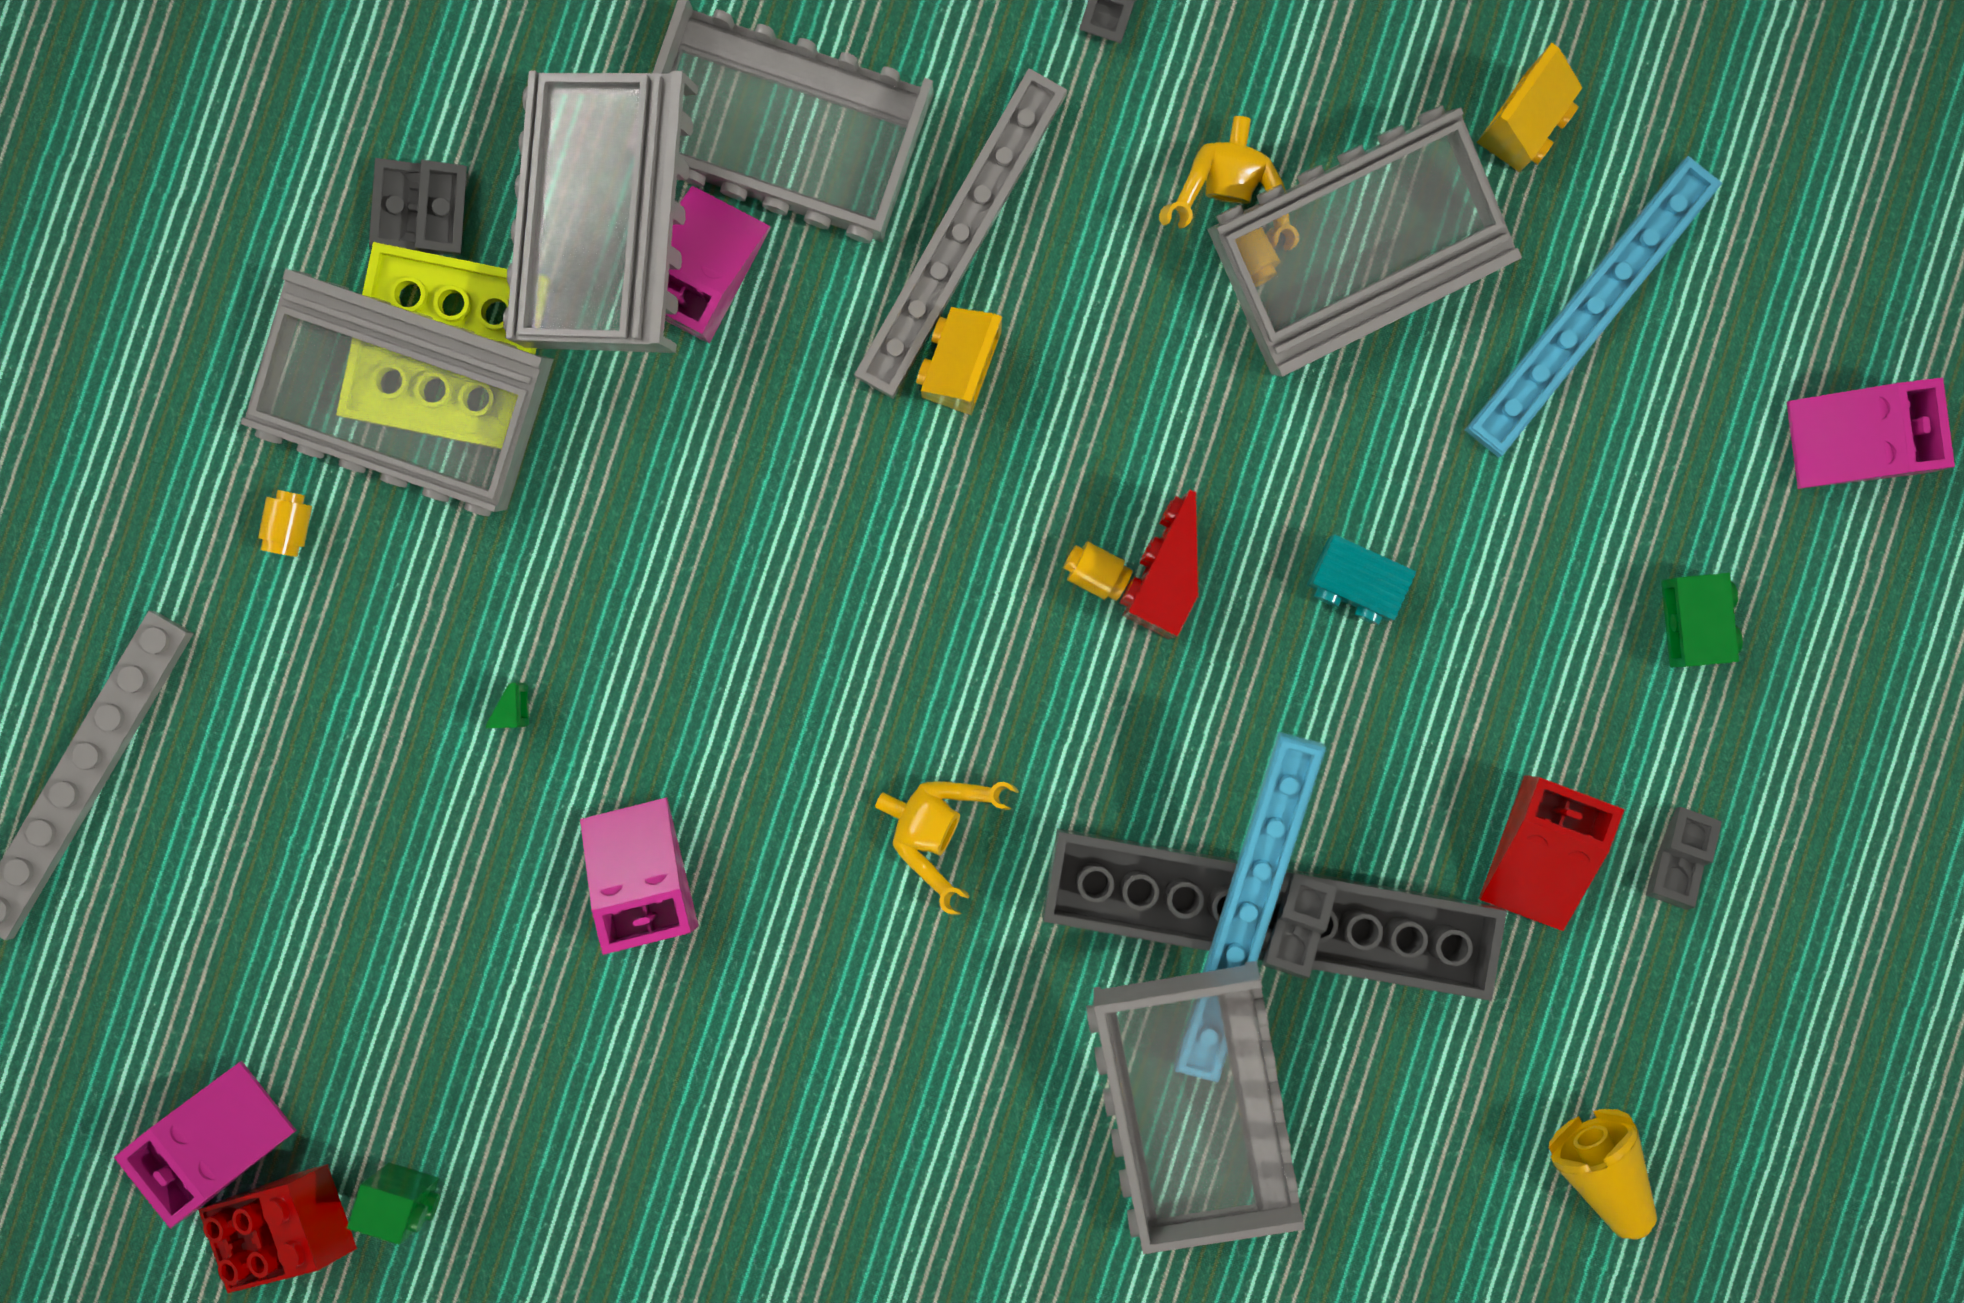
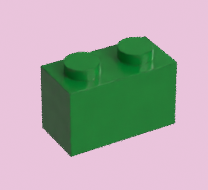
(1701, 620)
(394, 1203)

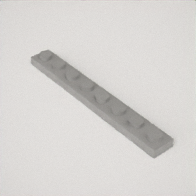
(960, 233)
(87, 766)

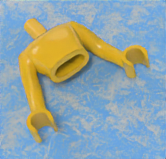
(1229, 172)
(929, 823)

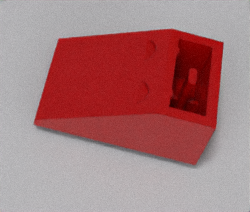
(1170, 580)
(1549, 851)
(278, 1230)

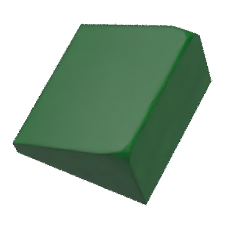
(512, 708)

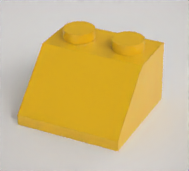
(1533, 110)
(960, 359)

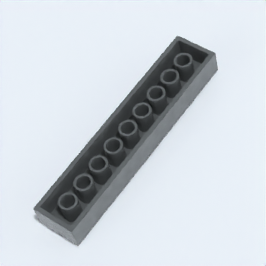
(1181, 895)

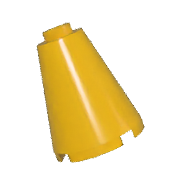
(1608, 1170)

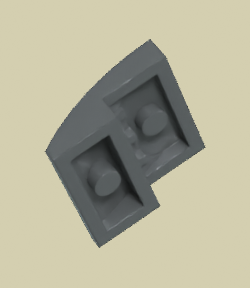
(418, 205)

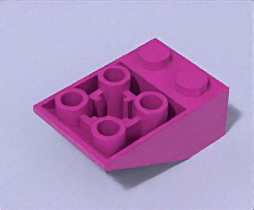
(716, 255)
(1871, 433)
(636, 876)
(205, 1144)

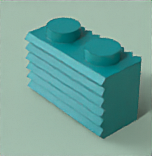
(1361, 580)

